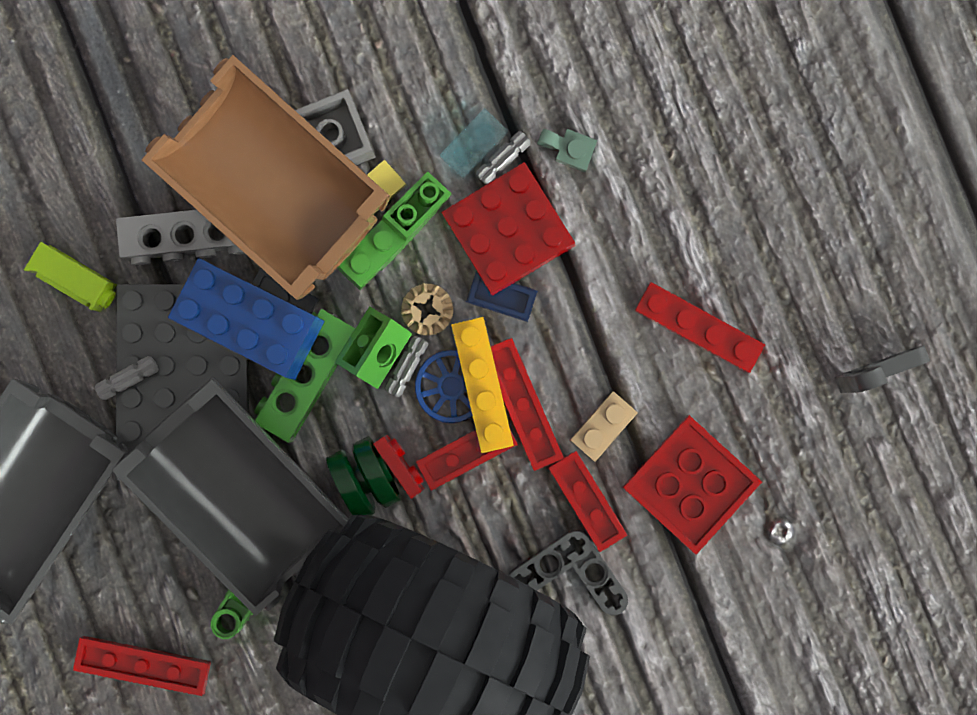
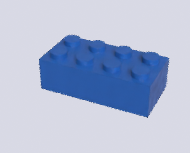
(246, 319)

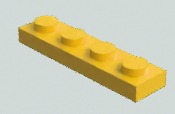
(482, 385)

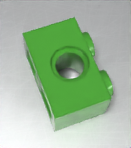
(373, 347)

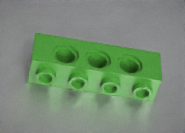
(288, 424)

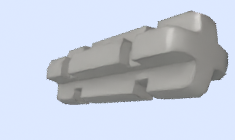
(503, 158)
(406, 366)
(126, 378)

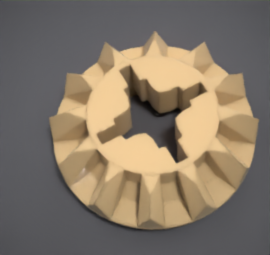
(433, 323)

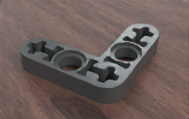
(875, 373)
(579, 562)

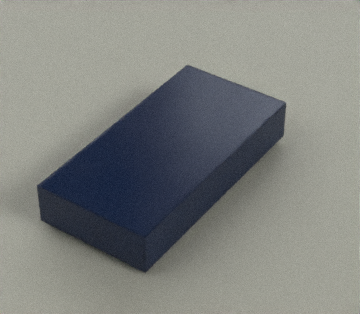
(512, 301)

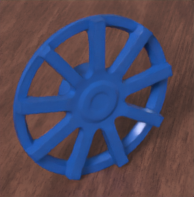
(450, 387)

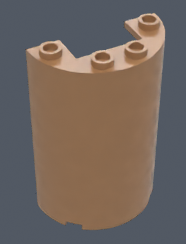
(268, 180)

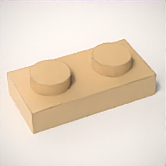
(603, 426)

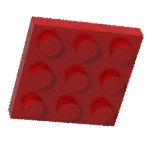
(508, 228)
(692, 484)

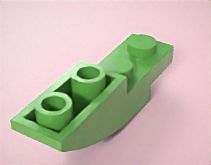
(395, 230)

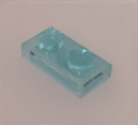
(473, 143)

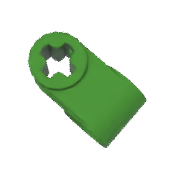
(234, 607)

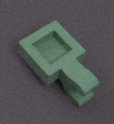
(573, 149)

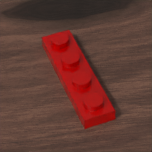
(699, 327)
(524, 406)
(142, 665)

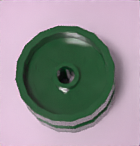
(360, 480)

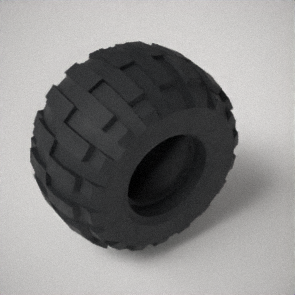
(423, 630)

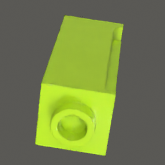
(71, 277)

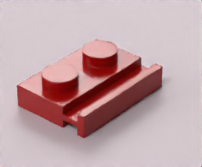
(407, 476)

